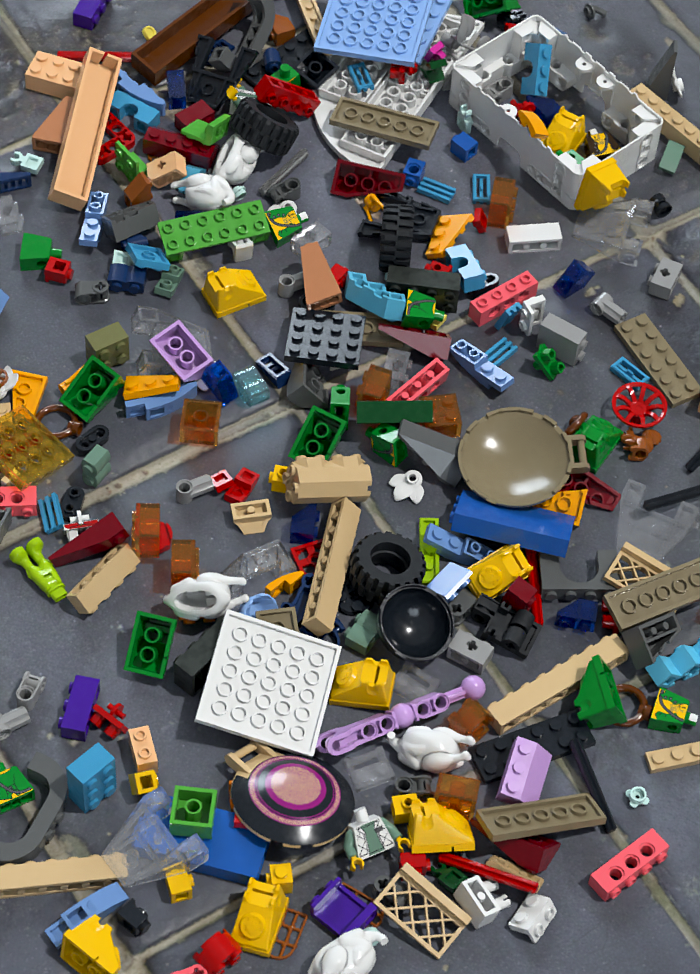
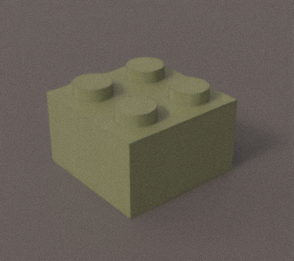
(108, 345)

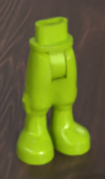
(42, 575)

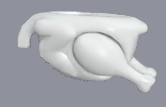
(236, 160)
(204, 192)
(204, 596)
(431, 749)
(348, 953)

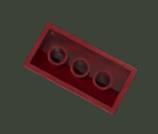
(162, 141)

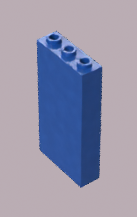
(528, 526)
(232, 851)

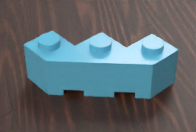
(374, 297)
(681, 664)

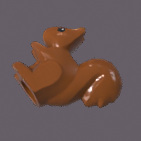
(640, 445)

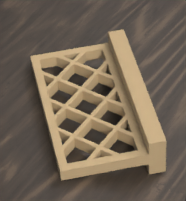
(637, 561)
(430, 894)

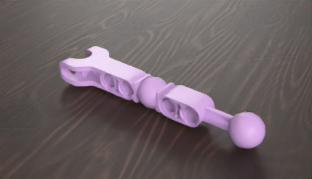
(399, 717)

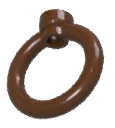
(577, 421)
(74, 426)
(644, 711)

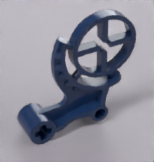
(300, 606)

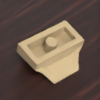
(251, 515)

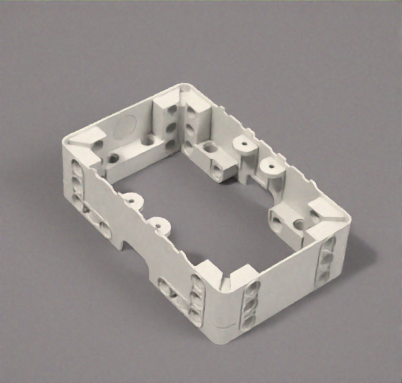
(623, 117)

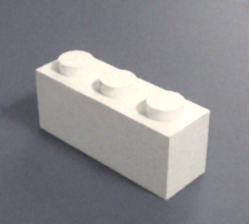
(533, 238)

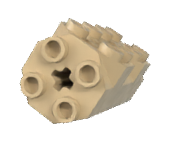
(326, 481)

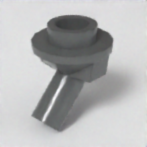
(590, 11)

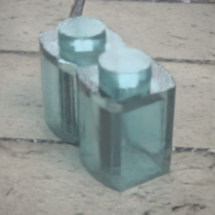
(251, 386)

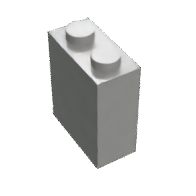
(564, 338)

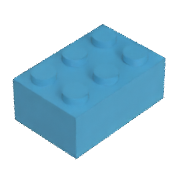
(91, 778)

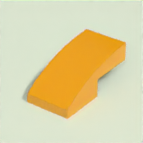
(534, 123)
(288, 583)

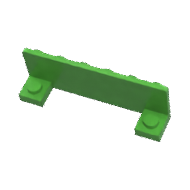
(213, 229)

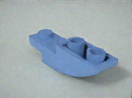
(142, 92)
(92, 225)
(479, 367)
(162, 404)
(452, 547)
(99, 903)

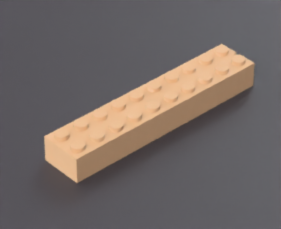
(85, 129)

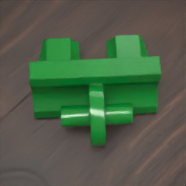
(546, 361)

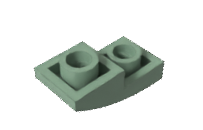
(671, 157)
(169, 281)

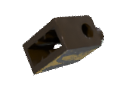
(600, 144)

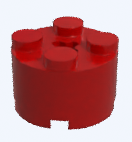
(219, 952)

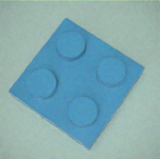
(148, 256)

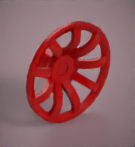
(637, 408)

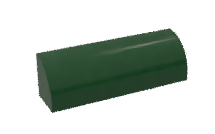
(394, 411)

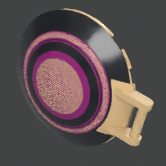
(289, 796)

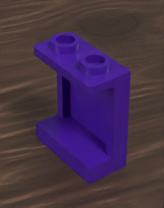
(341, 909)

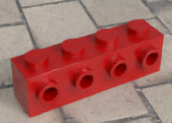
(286, 96)

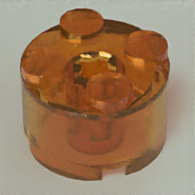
(471, 720)

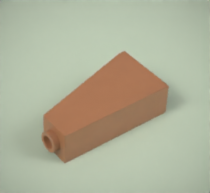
(51, 132)
(319, 281)

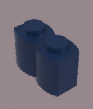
(127, 278)

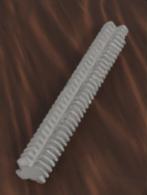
(284, 171)

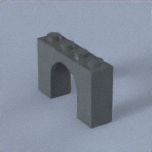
(558, 587)

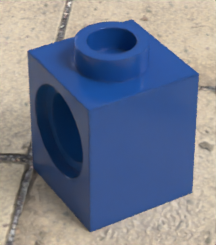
(414, 172)

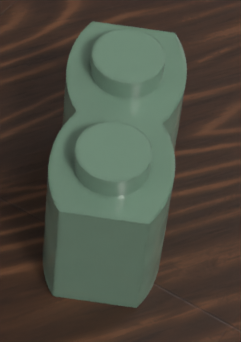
(96, 466)
(363, 632)

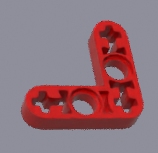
(117, 136)

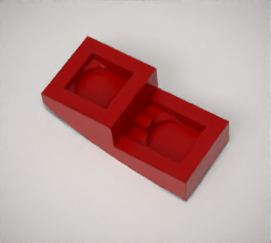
(244, 484)

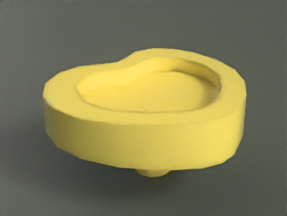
(148, 32)

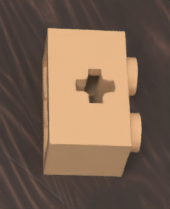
(166, 169)
(142, 749)

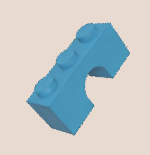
(540, 57)
(144, 115)
(464, 263)

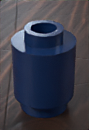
(272, 60)
(136, 239)

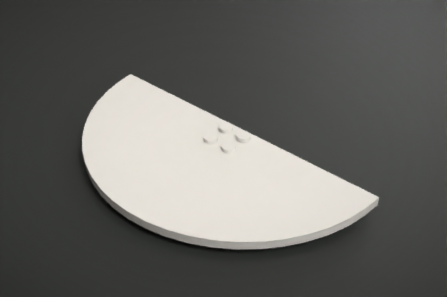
(411, 98)

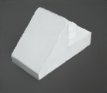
(242, 249)

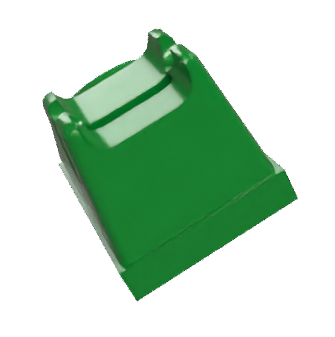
(485, 8)
(92, 389)
(318, 434)
(600, 441)
(150, 644)
(599, 696)

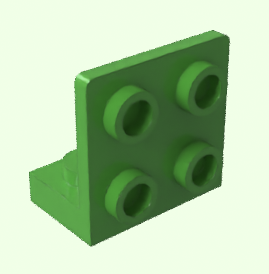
(208, 132)
(128, 162)

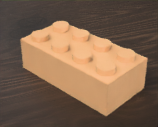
(52, 75)

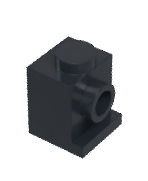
(133, 918)

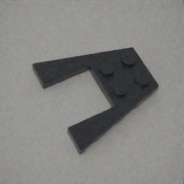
(212, 86)
(425, 217)

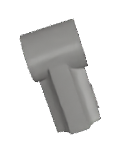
(289, 284)
(605, 306)
(193, 488)
(13, 721)

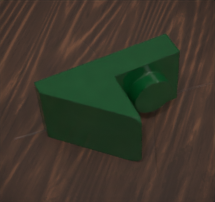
(433, 70)

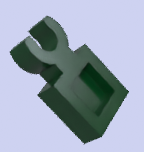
(448, 878)

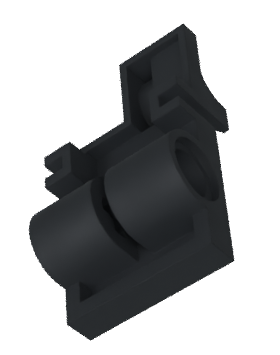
(509, 628)

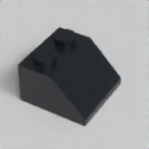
(314, 69)

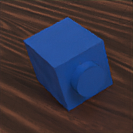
(464, 146)

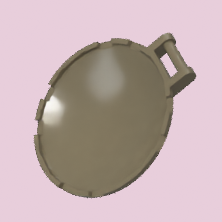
(518, 457)

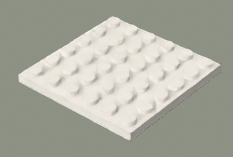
(268, 684)

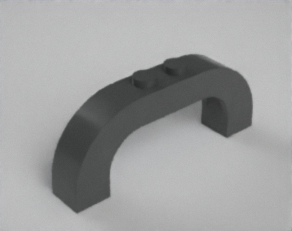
(256, 37)
(49, 773)

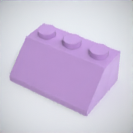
(182, 352)
(524, 772)

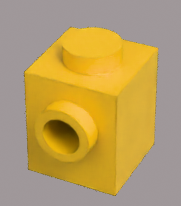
(276, 479)
(143, 782)
(401, 807)
(281, 875)
(180, 887)

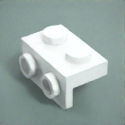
(531, 313)
(533, 916)

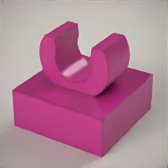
(435, 52)

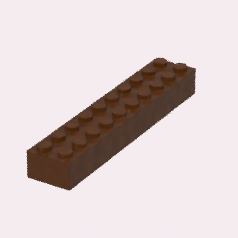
(179, 39)

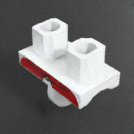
(72, 530)

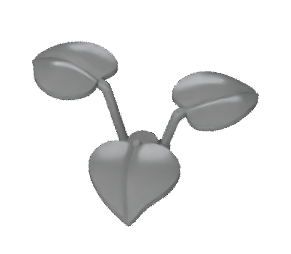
(453, 42)

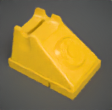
(565, 132)
(601, 185)
(231, 290)
(498, 571)
(363, 685)
(437, 829)
(260, 917)
(91, 948)

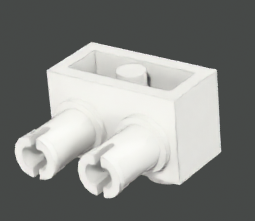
(478, 902)

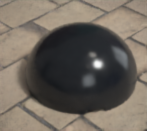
(415, 623)

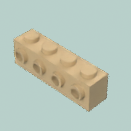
(103, 579)

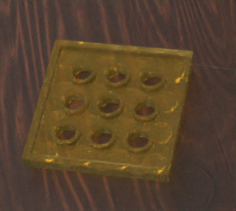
(33, 450)

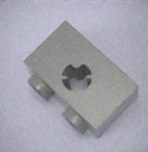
(665, 278)
(470, 651)

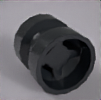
(661, 207)

